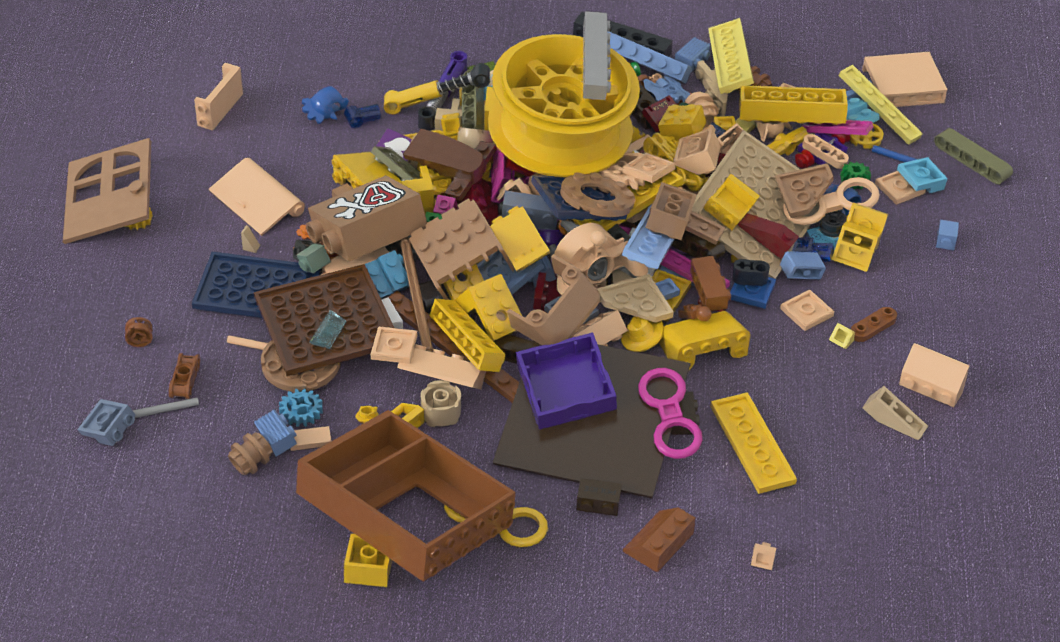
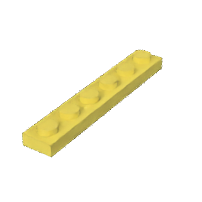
(880, 104)

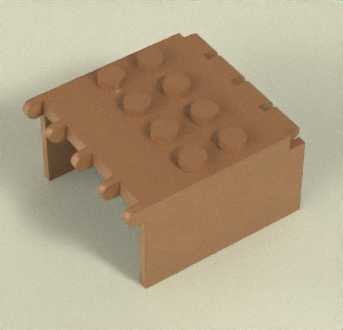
(455, 243)

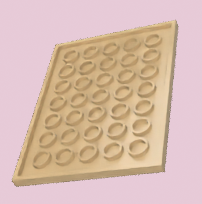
(755, 167)

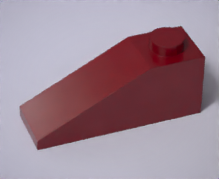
(770, 234)

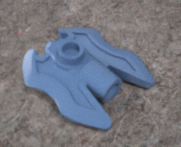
(666, 87)

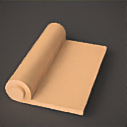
(256, 196)

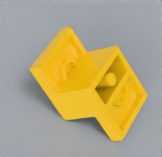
(424, 188)
(860, 237)

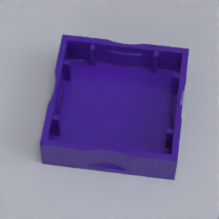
(566, 381)

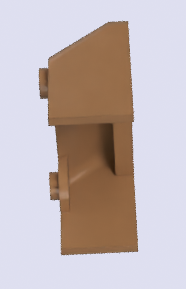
(566, 314)

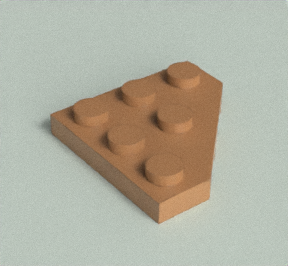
(803, 188)

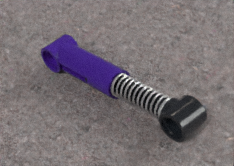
(455, 68)

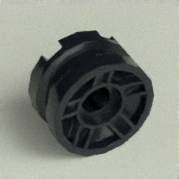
(832, 223)

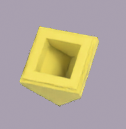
(842, 336)

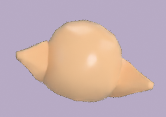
(771, 129)

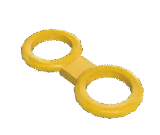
(509, 538)

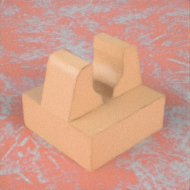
(763, 556)

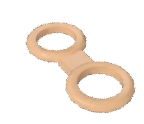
(836, 201)

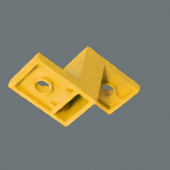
(519, 238)
(486, 299)

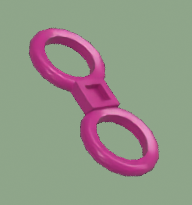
(670, 413)

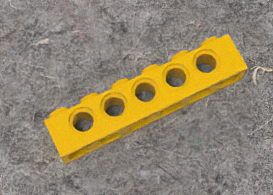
(467, 335)

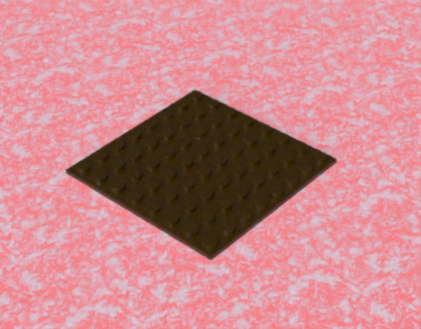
(603, 446)

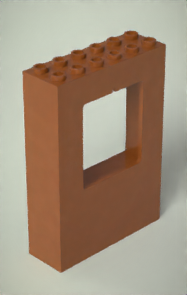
(385, 461)

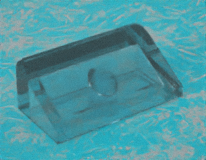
(328, 330)

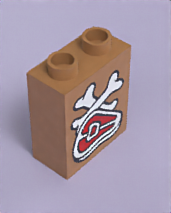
(366, 218)

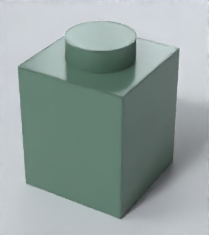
(313, 258)

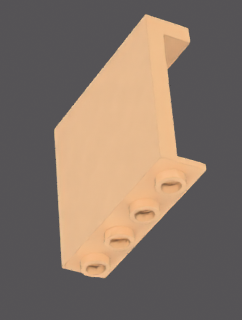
(906, 78)

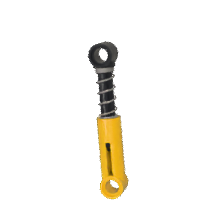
(395, 101)

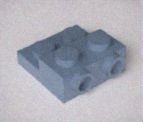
(107, 422)

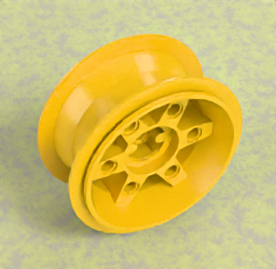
(542, 110)

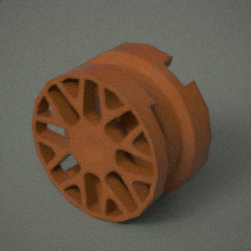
(138, 333)

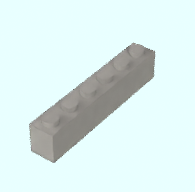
(595, 56)

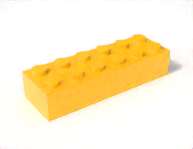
(793, 104)

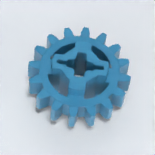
(301, 407)

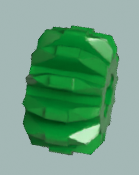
(855, 170)

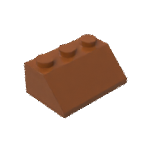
(661, 538)

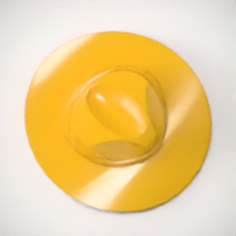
(642, 334)

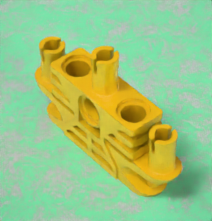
(665, 148)

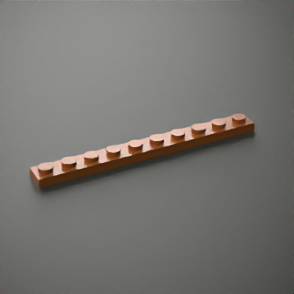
(499, 381)

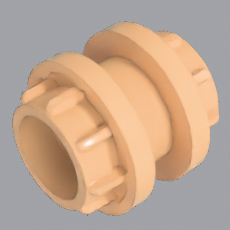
(709, 108)

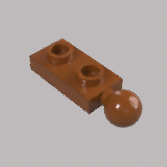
(694, 311)

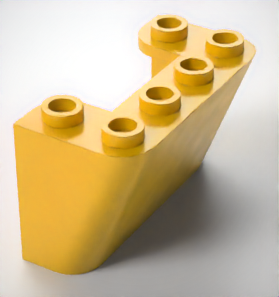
(358, 169)
(694, 337)

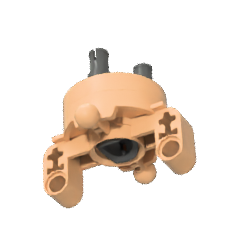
(594, 253)

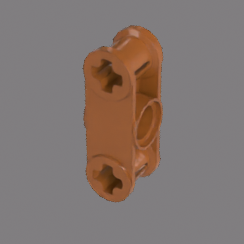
(184, 376)

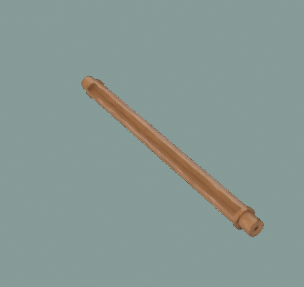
(416, 294)

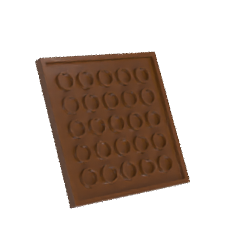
(297, 309)

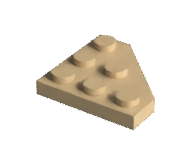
(638, 298)

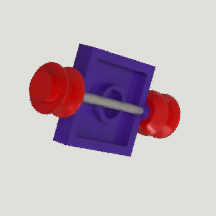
(805, 158)

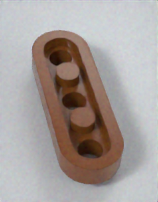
(874, 324)

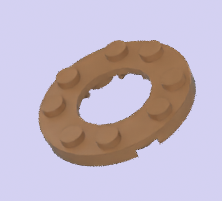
(618, 207)
(309, 380)

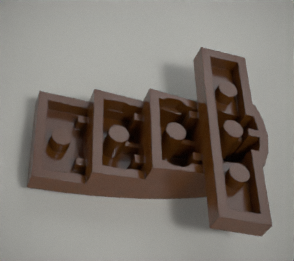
(451, 159)

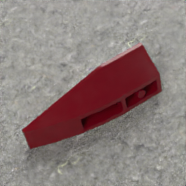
(481, 194)

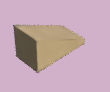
(249, 241)

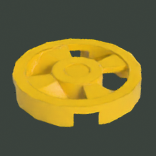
(866, 140)

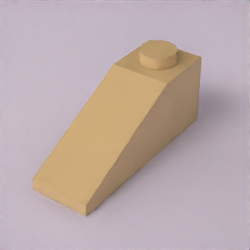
(893, 413)

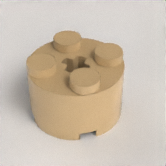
(473, 136)
(441, 403)

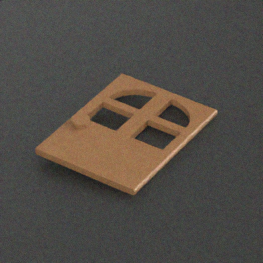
(111, 207)

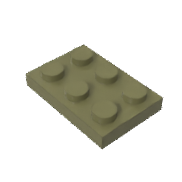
(395, 163)

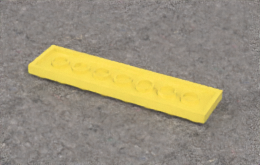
(730, 56)

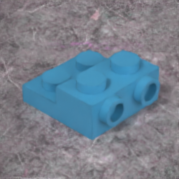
(388, 274)

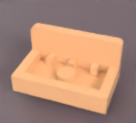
(514, 186)

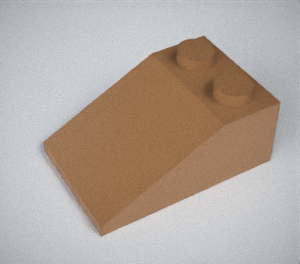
(671, 211)

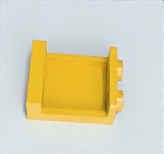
(731, 202)

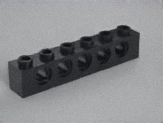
(648, 40)

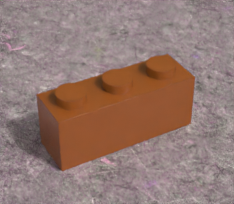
(710, 283)

